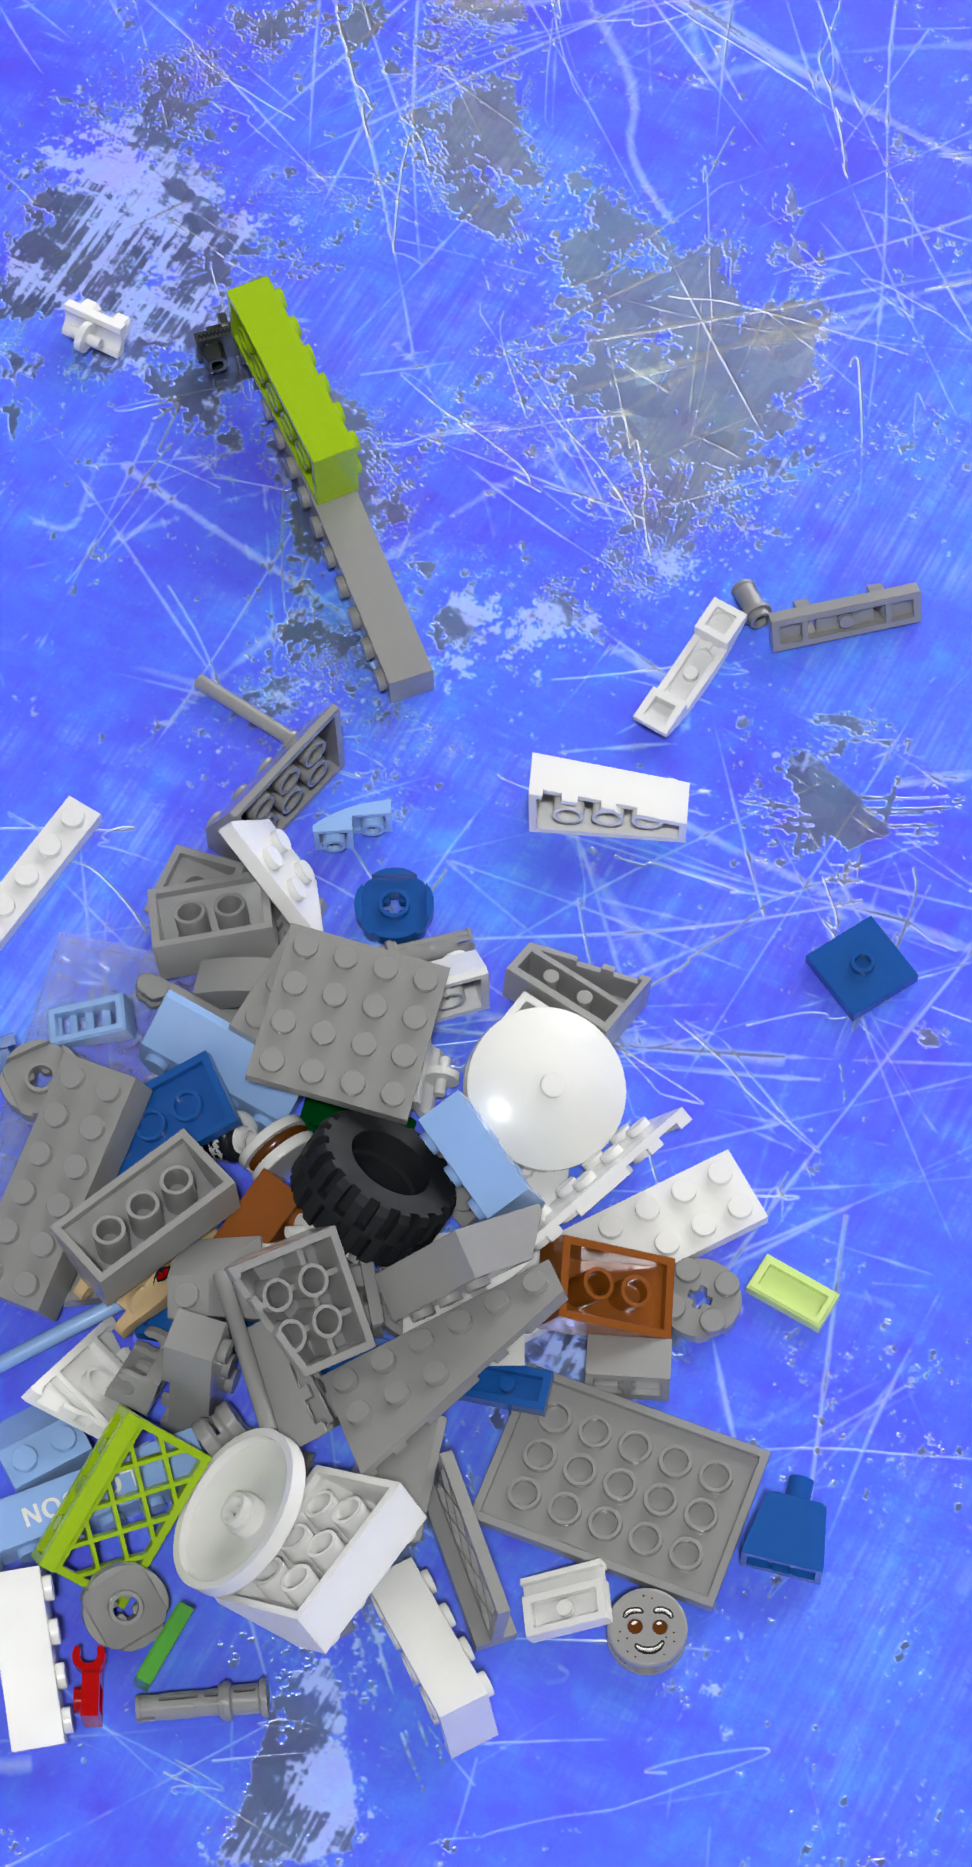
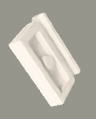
(566, 1601)

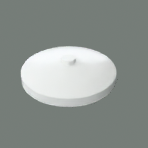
(547, 1087)
(239, 1512)

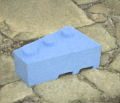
(476, 1158)

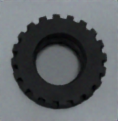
(372, 1185)

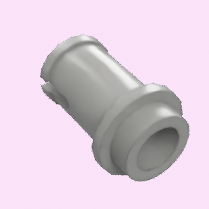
(751, 603)

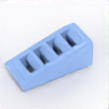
(93, 1035)

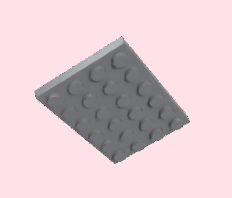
(625, 1488)

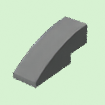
(228, 979)

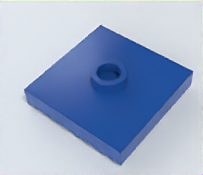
(861, 968)

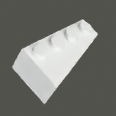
(605, 801)
(435, 1657)

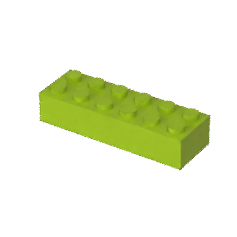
(294, 389)

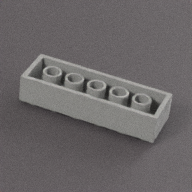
(66, 1159)

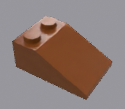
(610, 1289)

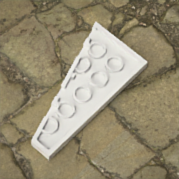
(601, 1175)

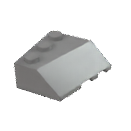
(458, 1264)
(306, 1298)

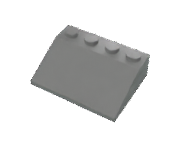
(287, 780)

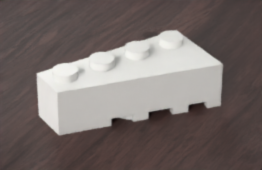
(30, 1661)

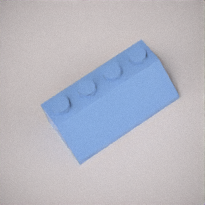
(187, 1029)

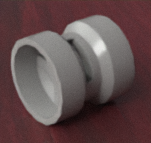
(227, 1422)

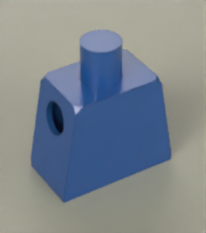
(788, 1533)

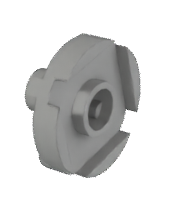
(20, 1073)
(721, 1288)
(100, 1598)

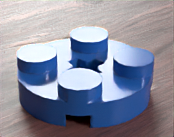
(392, 884)

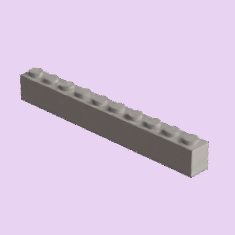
(368, 586)

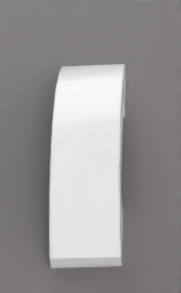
(693, 670)

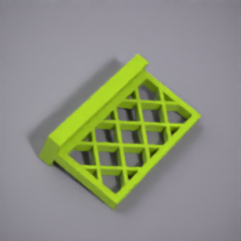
(96, 1479)

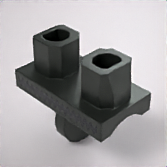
(216, 345)

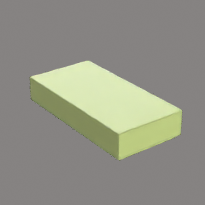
(792, 1293)

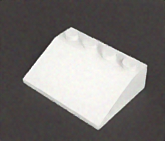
(332, 1559)

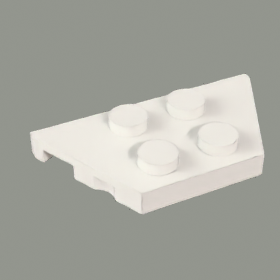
(276, 869)
(78, 1382)

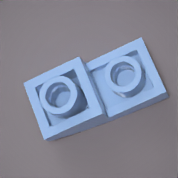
(338, 829)

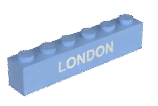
(29, 1512)

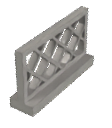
(467, 1558)

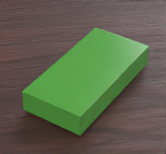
(162, 1646)

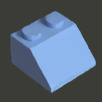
(40, 1448)

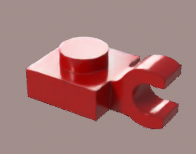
(89, 1698)

